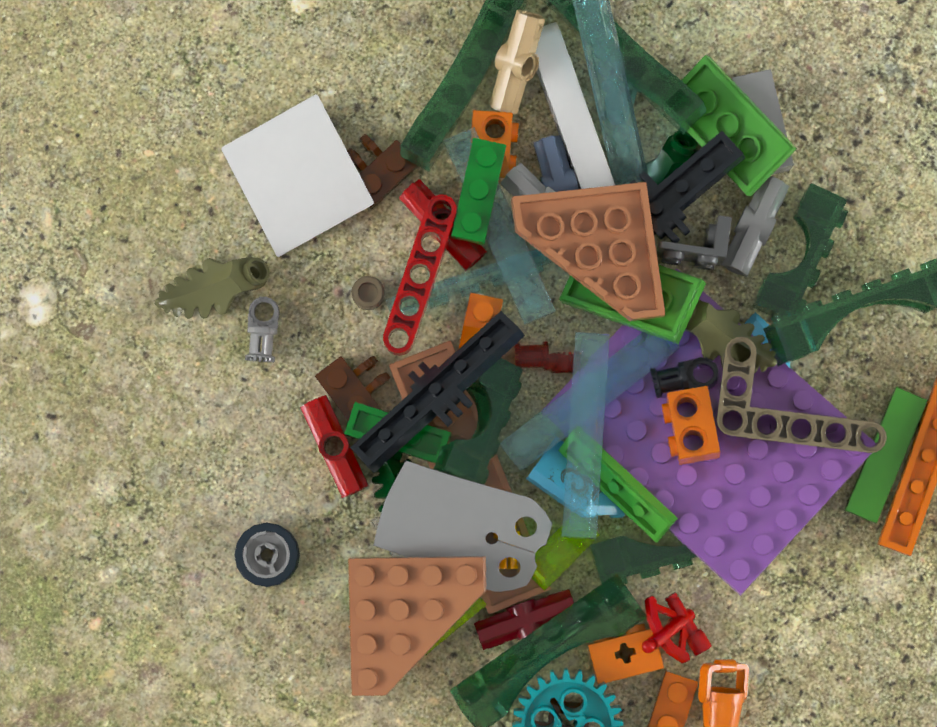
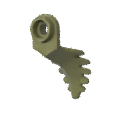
(213, 286)
(718, 327)

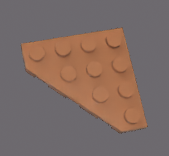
(600, 241)
(403, 610)

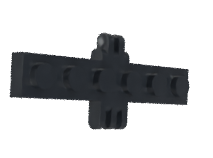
(689, 183)
(437, 391)

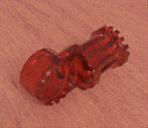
(538, 357)

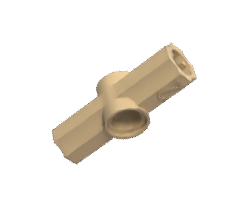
(517, 61)

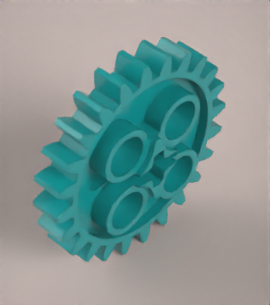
(593, 708)

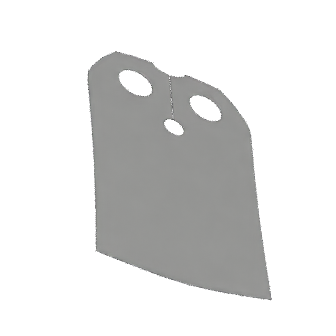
(451, 516)

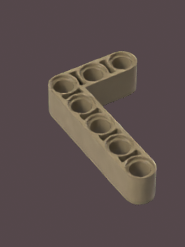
(784, 419)

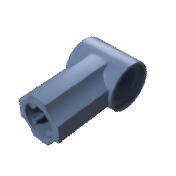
(554, 164)

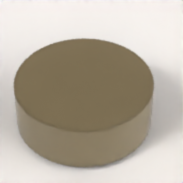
(368, 293)

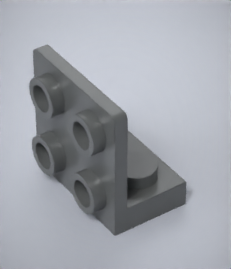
(706, 257)

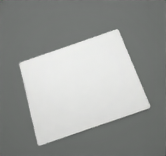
(297, 175)

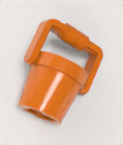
(722, 704)

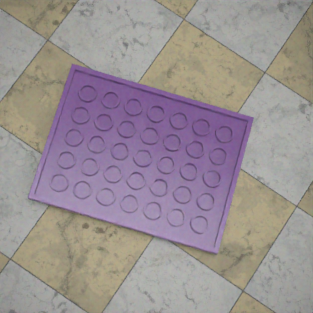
(753, 497)

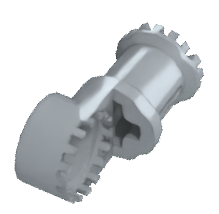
(262, 329)

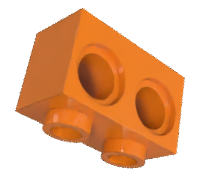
(484, 119)
(700, 425)

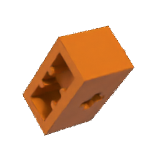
(609, 668)

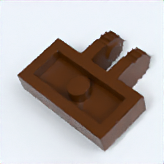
(385, 171)
(345, 387)

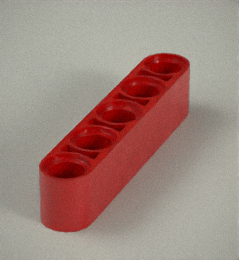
(420, 258)

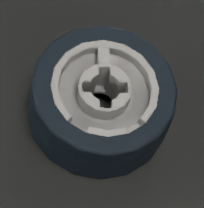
(284, 559)

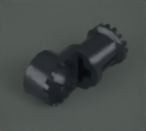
(682, 376)

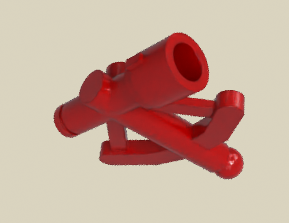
(681, 621)

